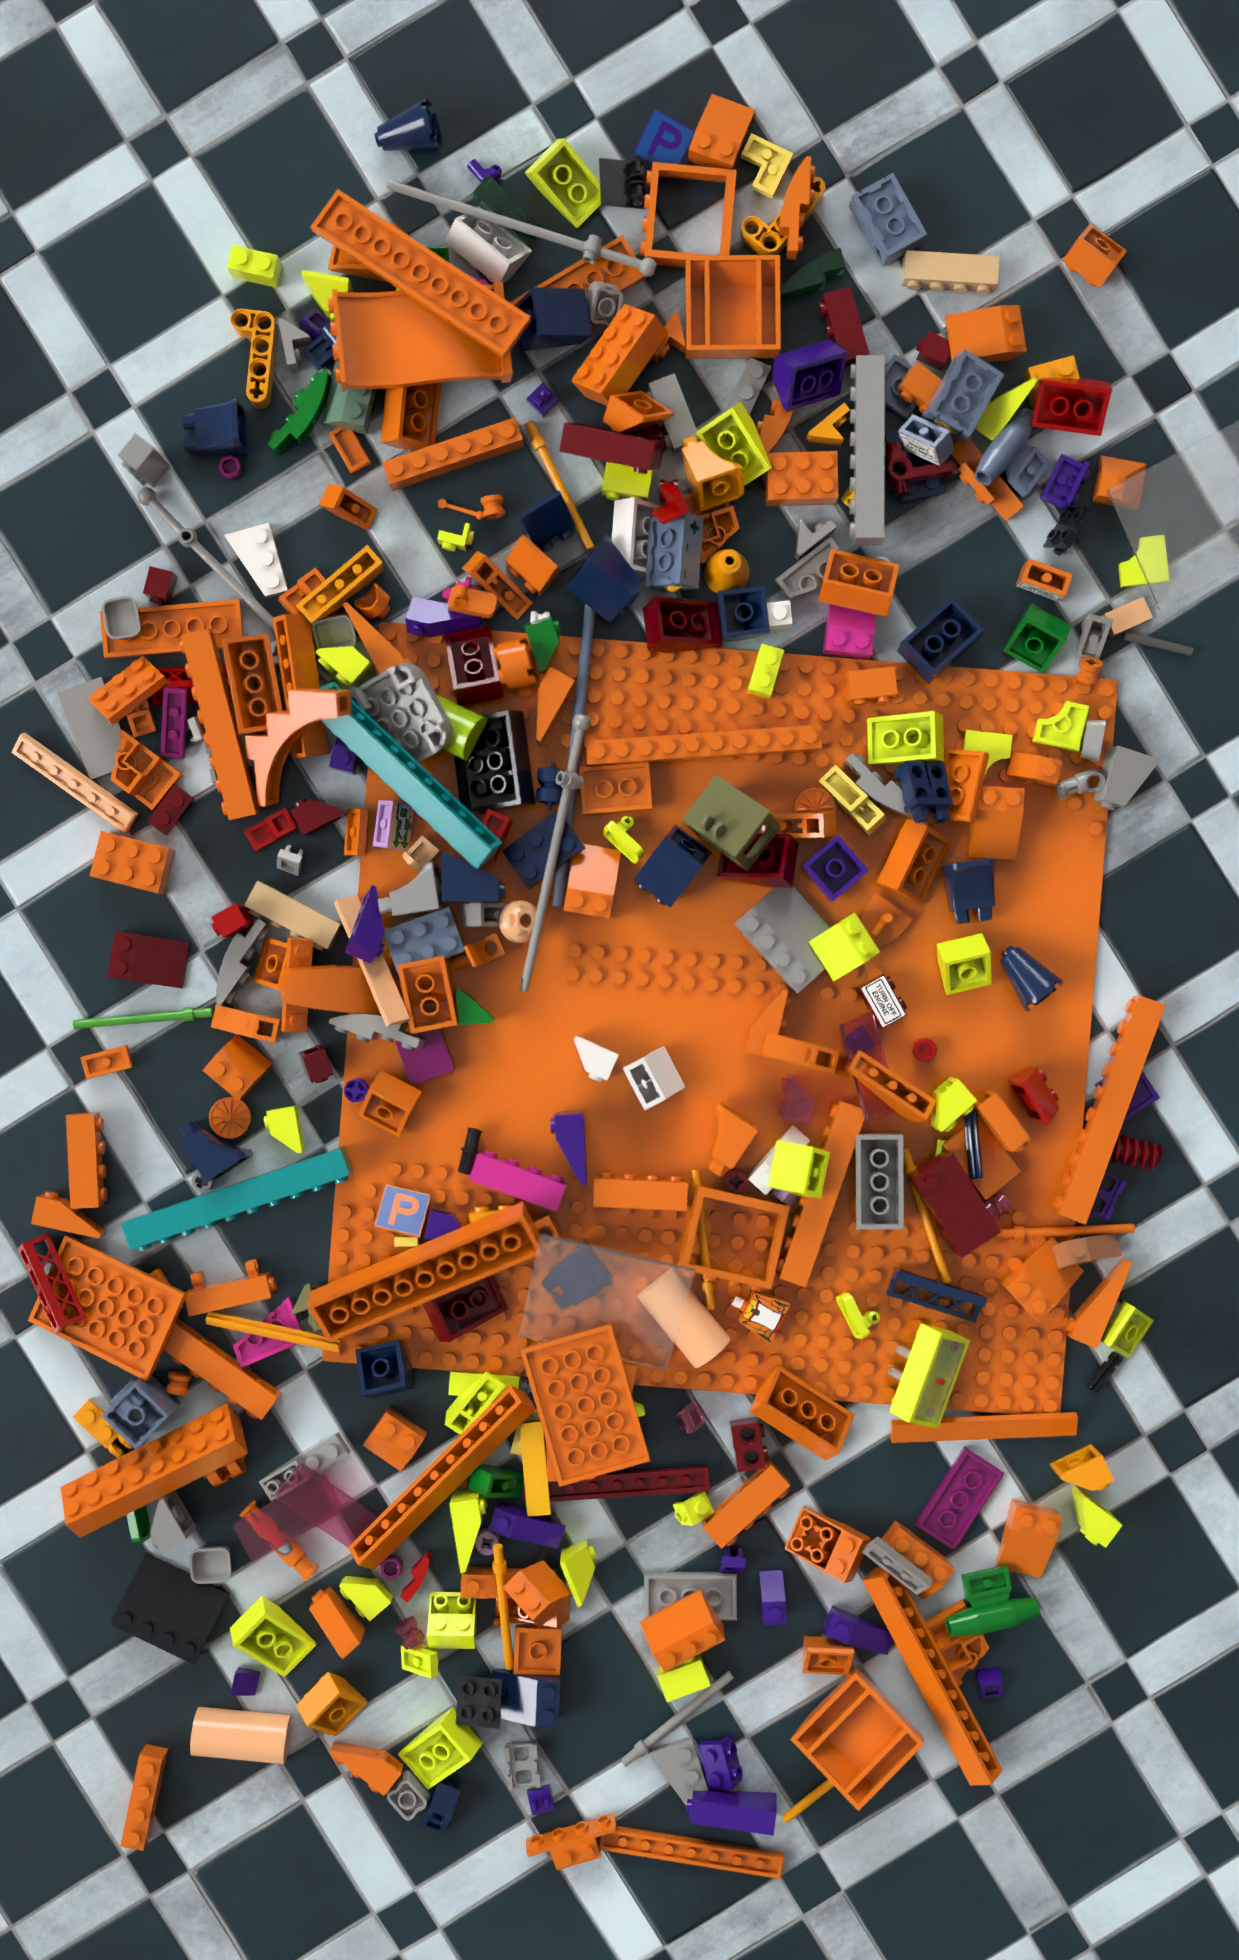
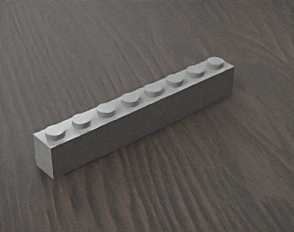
(868, 449)

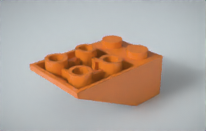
(827, 1544)

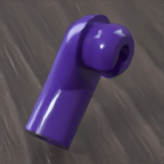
(480, 172)

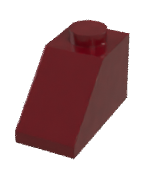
(315, 815)

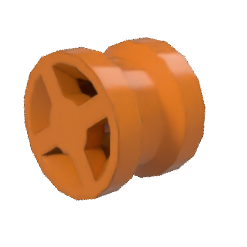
(493, 506)
(1089, 670)
(178, 1383)

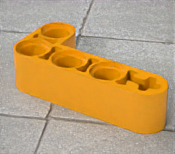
(770, 233)
(258, 360)

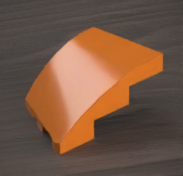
(718, 525)
(142, 772)
(959, 1652)

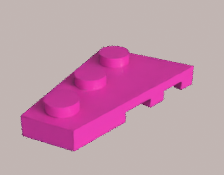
(255, 1348)

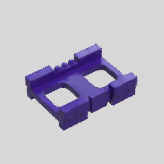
(1110, 1197)

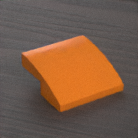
(302, 589)

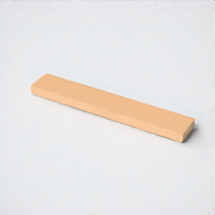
(74, 782)
(376, 972)

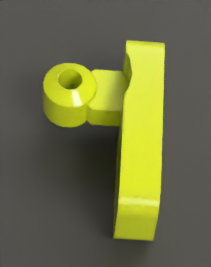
(621, 840)
(856, 1322)

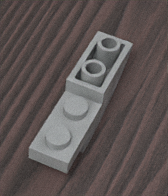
(871, 784)
(233, 969)
(372, 1025)
(316, 1458)

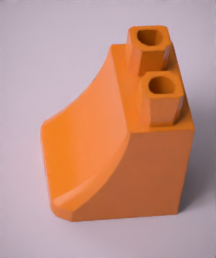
(732, 1138)

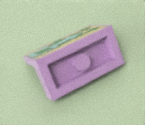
(393, 825)

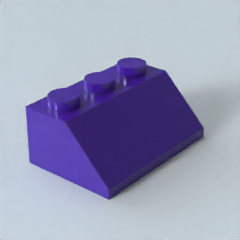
(809, 374)

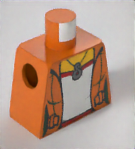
(761, 1313)

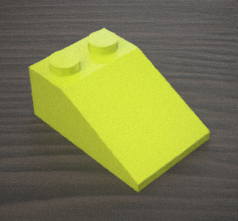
(566, 182)
(737, 440)
(905, 738)
(467, 1513)
(271, 1637)
(440, 1749)

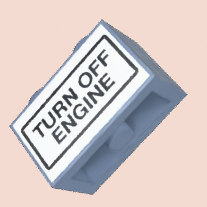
(926, 440)

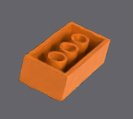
(619, 354)

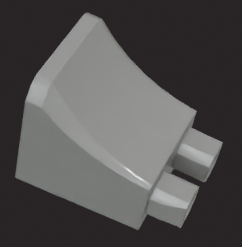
(416, 897)

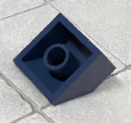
(743, 613)
(384, 1369)

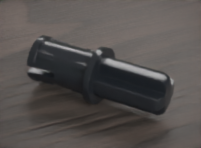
(469, 1151)

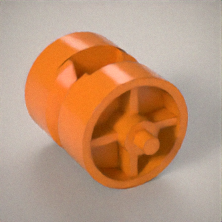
(222, 1474)

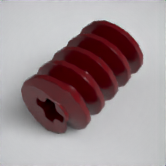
(1137, 1151)

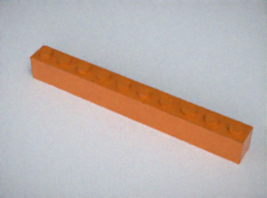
(704, 745)
(1109, 1109)
(442, 1477)
(933, 1677)

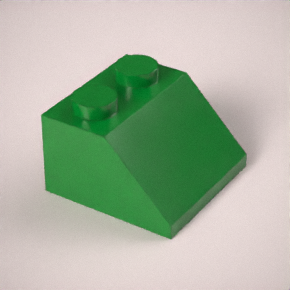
(1037, 638)

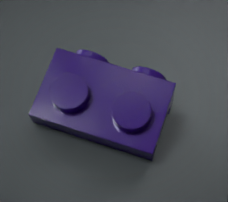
(1064, 482)
(721, 1763)

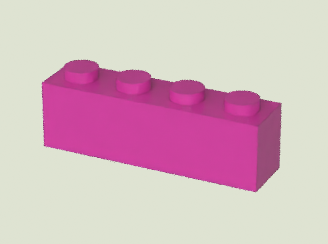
(517, 1180)

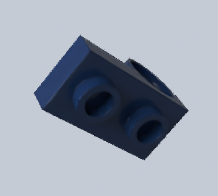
(321, 349)

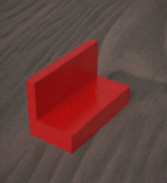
(674, 506)

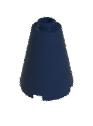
(410, 130)
(1028, 976)

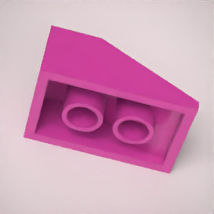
(849, 632)

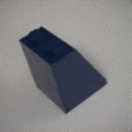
(557, 318)
(605, 581)
(672, 866)
(467, 884)

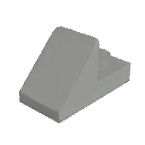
(292, 338)
(807, 541)
(1093, 636)

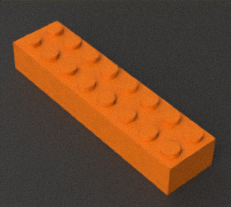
(153, 1470)

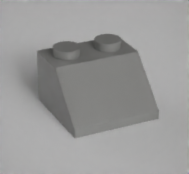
(171, 1523)

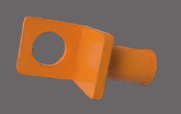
(476, 953)

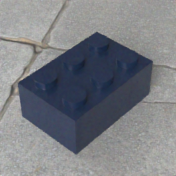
(940, 640)

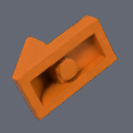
(674, 338)

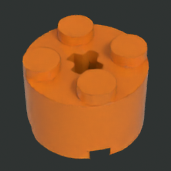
(516, 663)

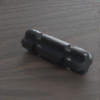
(1104, 1372)

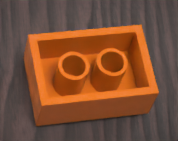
(802, 478)
(132, 862)

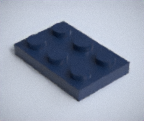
(920, 489)
(531, 851)

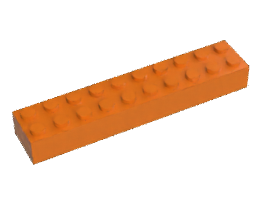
(425, 1272)

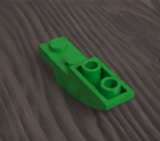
(309, 409)

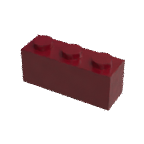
(843, 323)

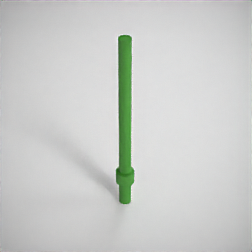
(187, 1014)

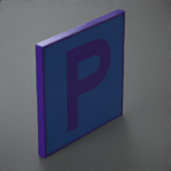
(663, 139)

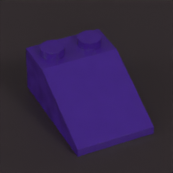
(570, 1136)

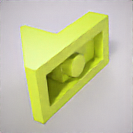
(420, 1660)

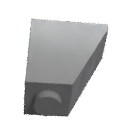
(1123, 775)

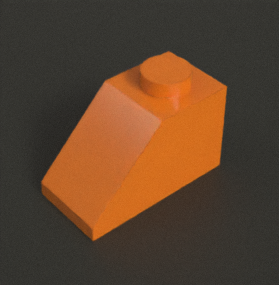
(348, 506)
(1034, 768)

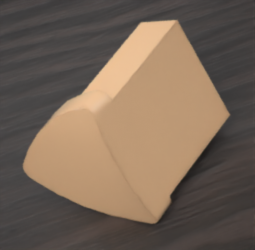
(420, 853)

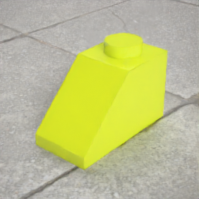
(286, 1127)

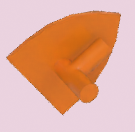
(883, 920)

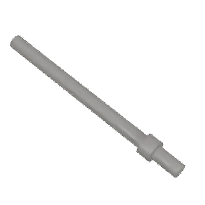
(642, 1746)

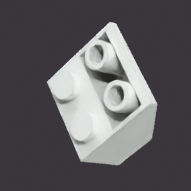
(654, 1077)

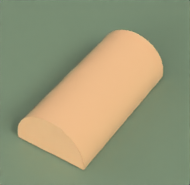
(699, 1333)
(240, 1735)

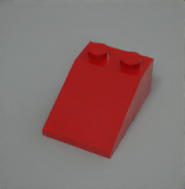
(1072, 405)
(1034, 1095)

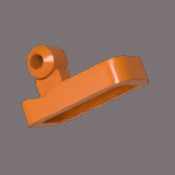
(472, 602)

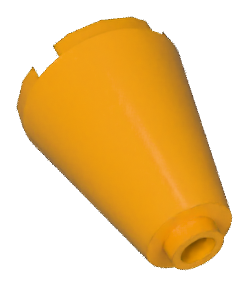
(726, 570)

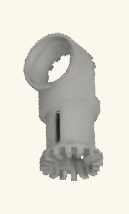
(1079, 784)

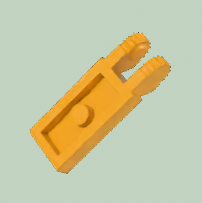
(90, 1418)

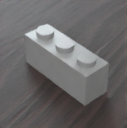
(681, 425)
(143, 461)

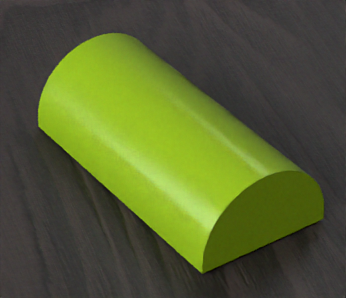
(465, 728)

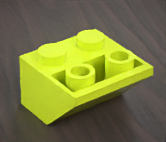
(350, 665)
(952, 1101)
(798, 1169)
(451, 1621)

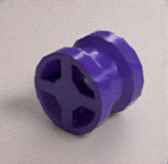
(353, 1092)

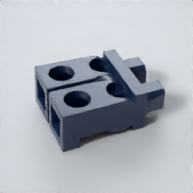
(925, 790)

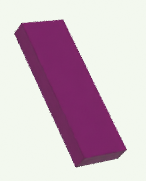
(174, 722)

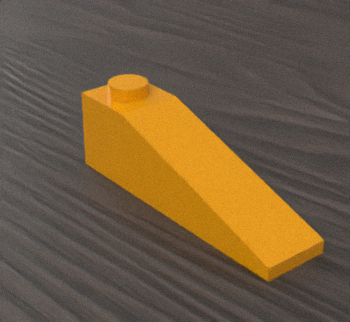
(342, 584)

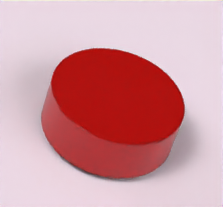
(924, 1049)

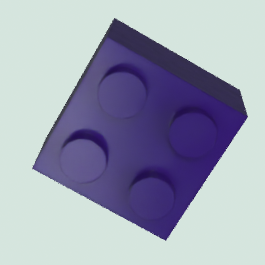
(834, 868)

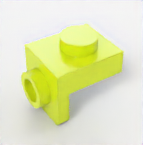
(453, 541)
(693, 1509)

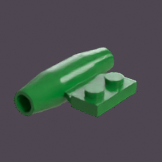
(990, 1602)

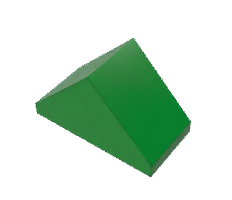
(470, 1011)

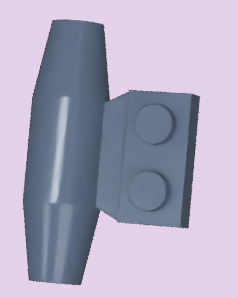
(1011, 454)

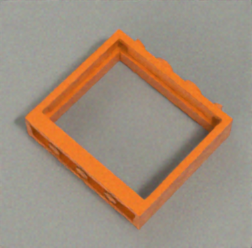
(727, 176)
(733, 1278)

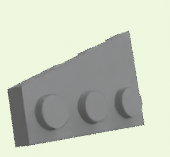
(808, 571)
(680, 1767)

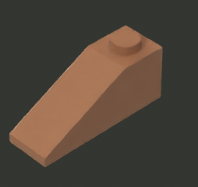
(1086, 1250)

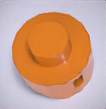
(374, 603)

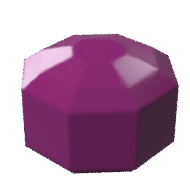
(230, 467)
(391, 1567)

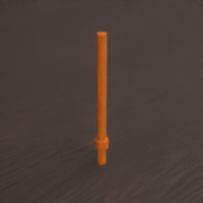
(1020, 1232)

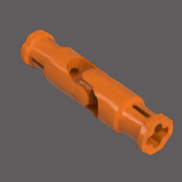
(293, 1558)

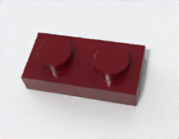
(170, 809)

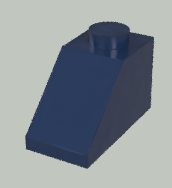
(441, 1807)

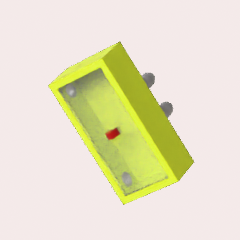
(927, 1375)

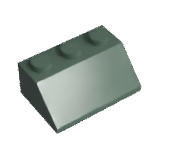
(348, 408)

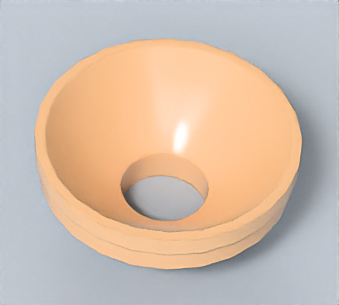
(510, 921)

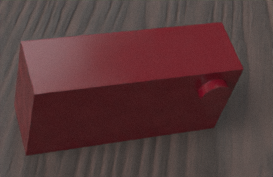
(612, 446)
(954, 1203)

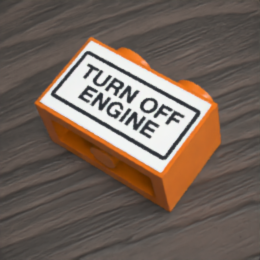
(1044, 580)

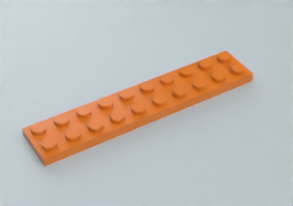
(421, 274)

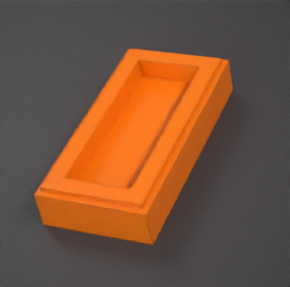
(350, 449)

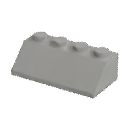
(879, 1181)

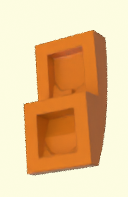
(142, 719)

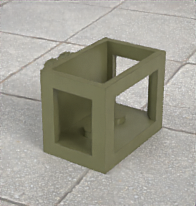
(731, 822)

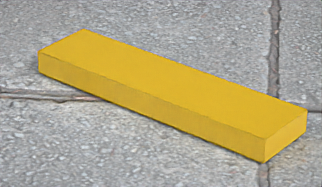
(535, 1468)

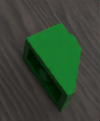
(543, 639)
(496, 1482)

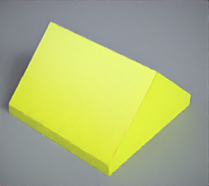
(1126, 1329)

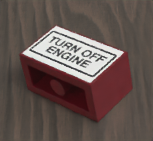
(882, 1001)

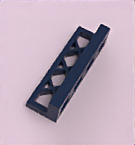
(941, 1289)

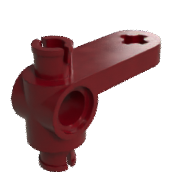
(900, 458)

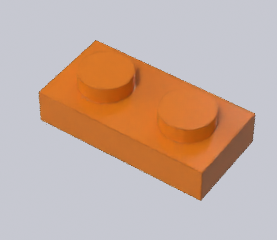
(356, 832)
(107, 1062)

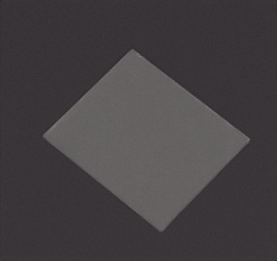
(1184, 516)
(591, 1286)

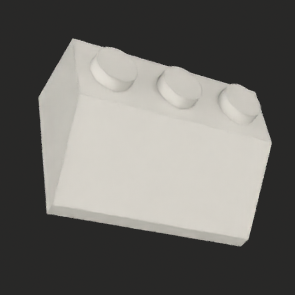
(487, 247)
(631, 531)

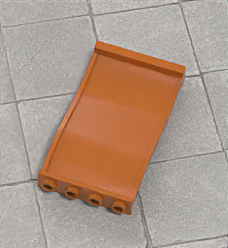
(400, 343)

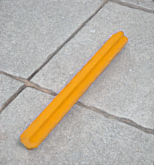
(272, 1331)

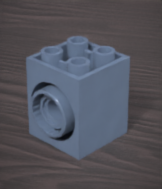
(140, 1409)

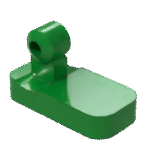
(139, 1525)

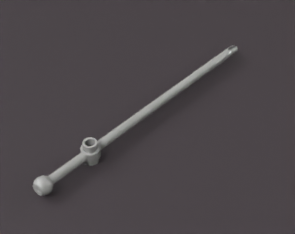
(591, 248)
(148, 497)
(569, 781)

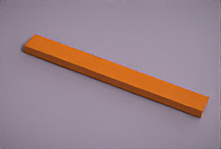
(987, 1427)
(694, 1851)

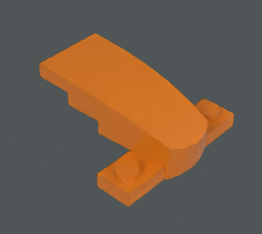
(319, 987)

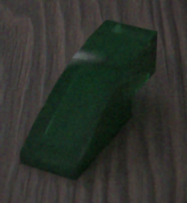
(499, 201)
(813, 275)

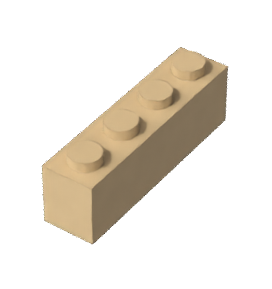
(950, 272)
(293, 915)

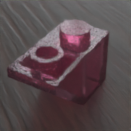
(797, 1101)

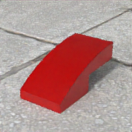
(270, 830)
(418, 1572)

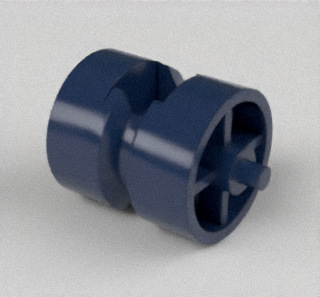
(549, 791)

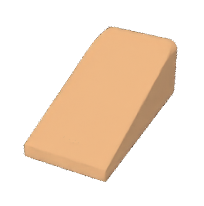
(1128, 616)

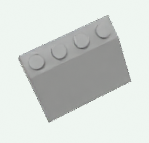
(781, 933)

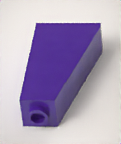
(734, 1810)

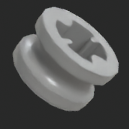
(196, 1186)

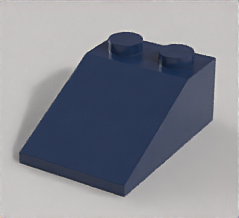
(547, 522)
(530, 1698)

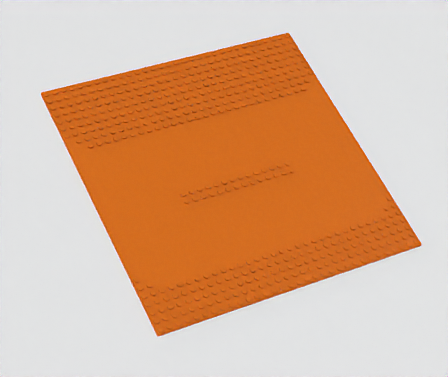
(697, 988)

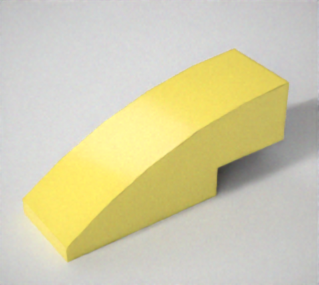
(852, 800)

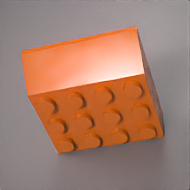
(732, 306)
(857, 1738)

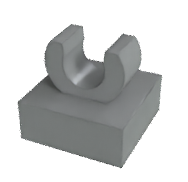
(196, 728)
(289, 861)

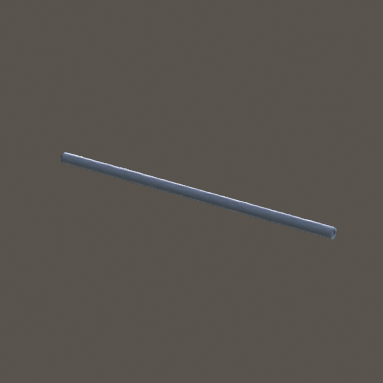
(579, 708)

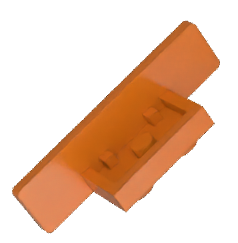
(997, 492)
(573, 1843)

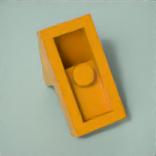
(825, 431)

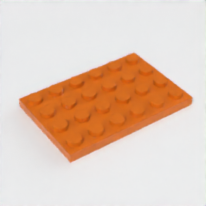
(123, 1308)
(585, 1404)

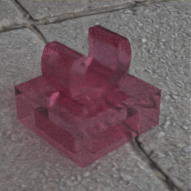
(691, 1418)

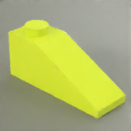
(1002, 409)
(473, 1402)

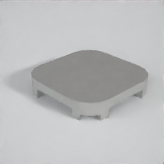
(406, 709)

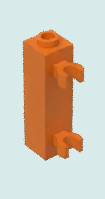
(229, 1293)

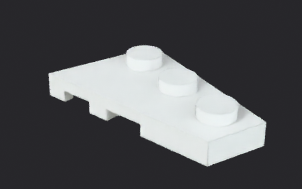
(260, 557)

